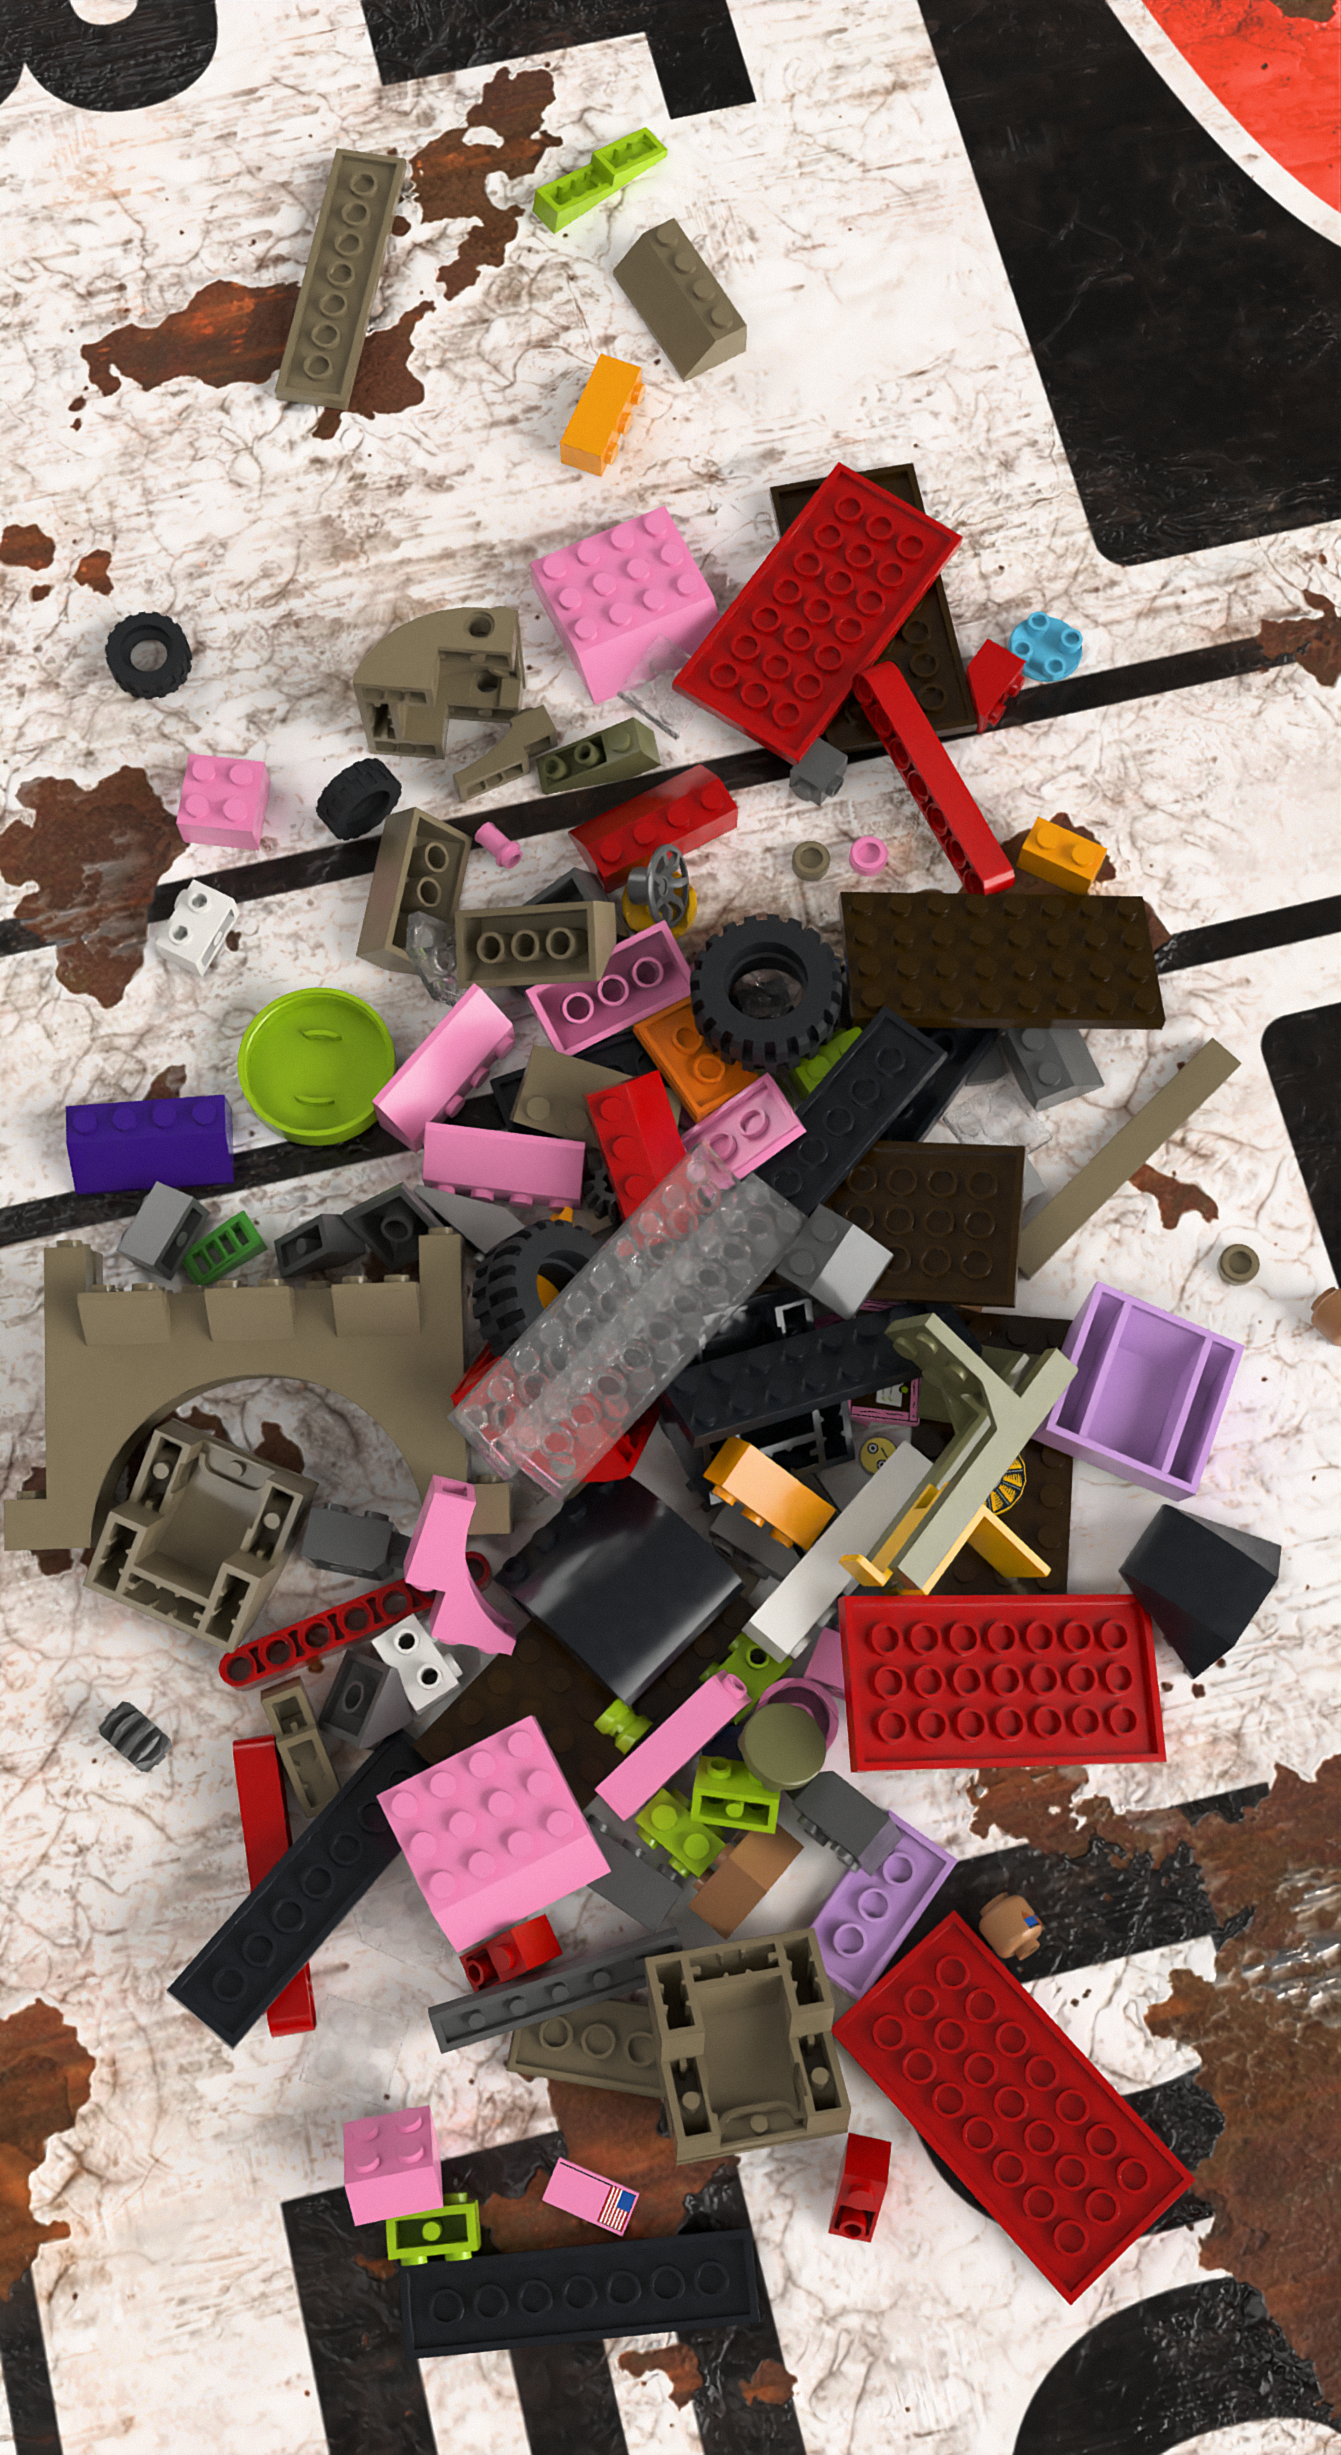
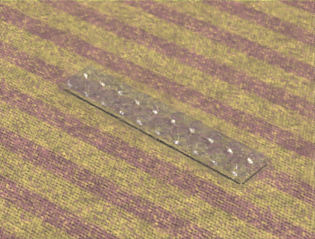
(592, 1300)
(652, 1338)

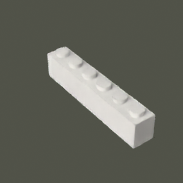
(818, 1578)

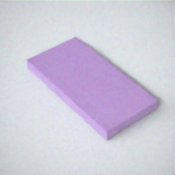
(872, 1915)

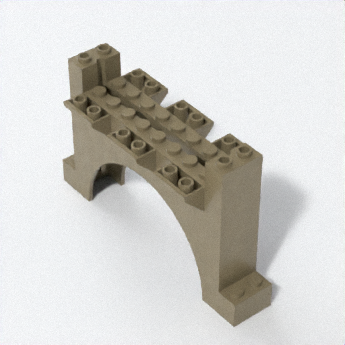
(139, 1354)

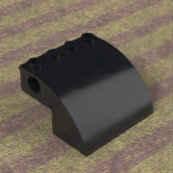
(796, 1444)
(620, 1584)

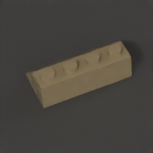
(681, 301)
(416, 870)
(534, 944)
(553, 1092)

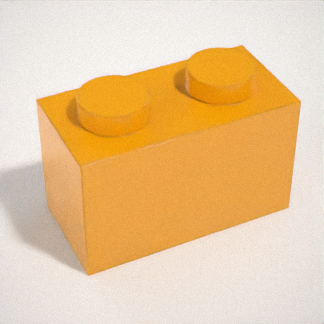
(1061, 857)

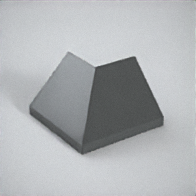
(392, 1224)
(365, 1702)

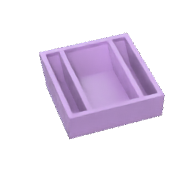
(1142, 1393)

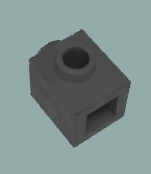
(818, 773)

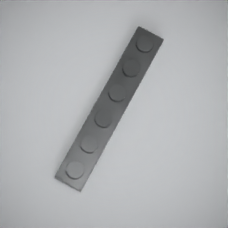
(548, 1992)

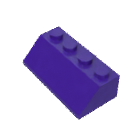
(150, 1141)

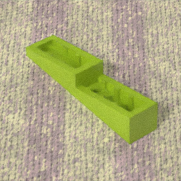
(608, 171)

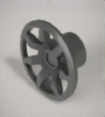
(655, 885)

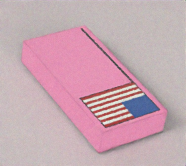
(591, 2196)

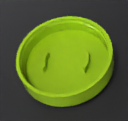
(316, 1065)

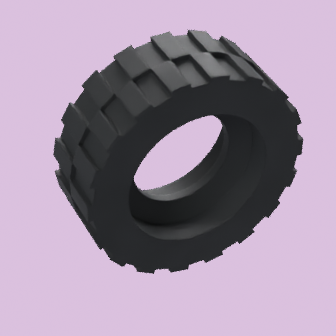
(138, 629)
(358, 799)

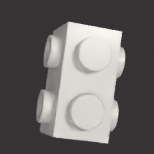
(196, 927)
(419, 1663)

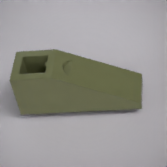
(600, 758)

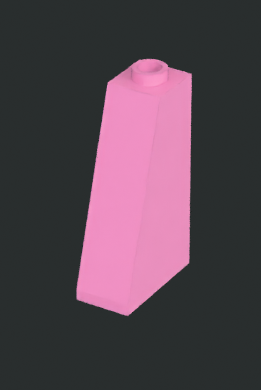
(674, 1744)

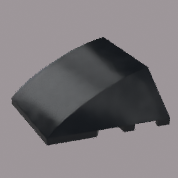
(1200, 1582)

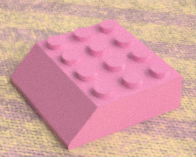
(619, 594)
(493, 1833)

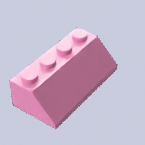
(638, 981)
(445, 1068)
(505, 1166)

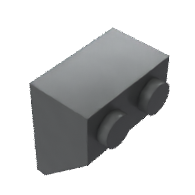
(1050, 1065)
(834, 1263)

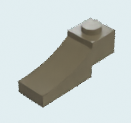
(528, 736)
(301, 1745)

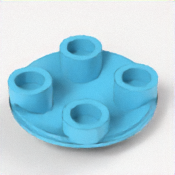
(1047, 646)

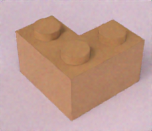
(742, 1877)

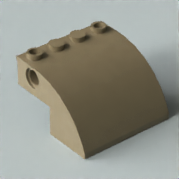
(435, 674)
(201, 1535)
(746, 2046)

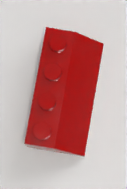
(678, 812)
(634, 1136)

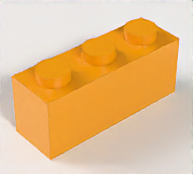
(602, 415)
(768, 1494)

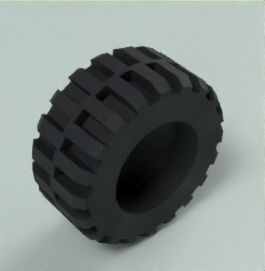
(758, 947)
(508, 1277)

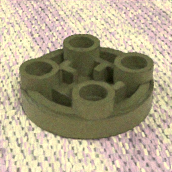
(782, 1746)

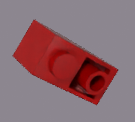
(991, 679)
(511, 1954)
(860, 2187)

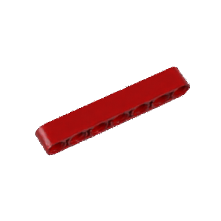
(932, 780)
(340, 1636)
(266, 1841)

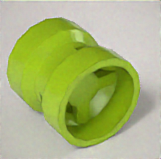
(623, 1725)

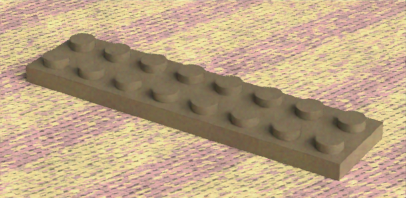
(341, 279)

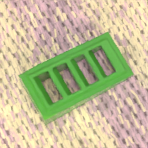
(214, 1239)

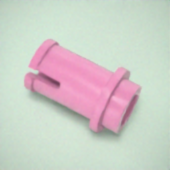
(496, 843)

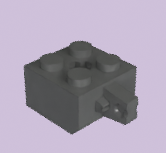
(353, 1543)
(847, 1819)

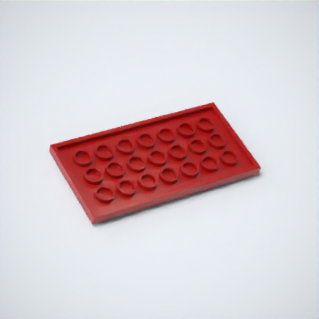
(817, 613)
(999, 1682)
(1012, 2106)

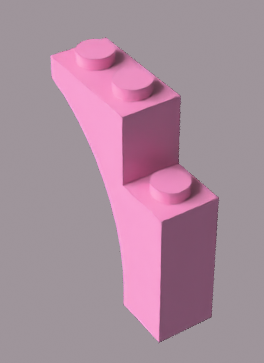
(439, 1563)

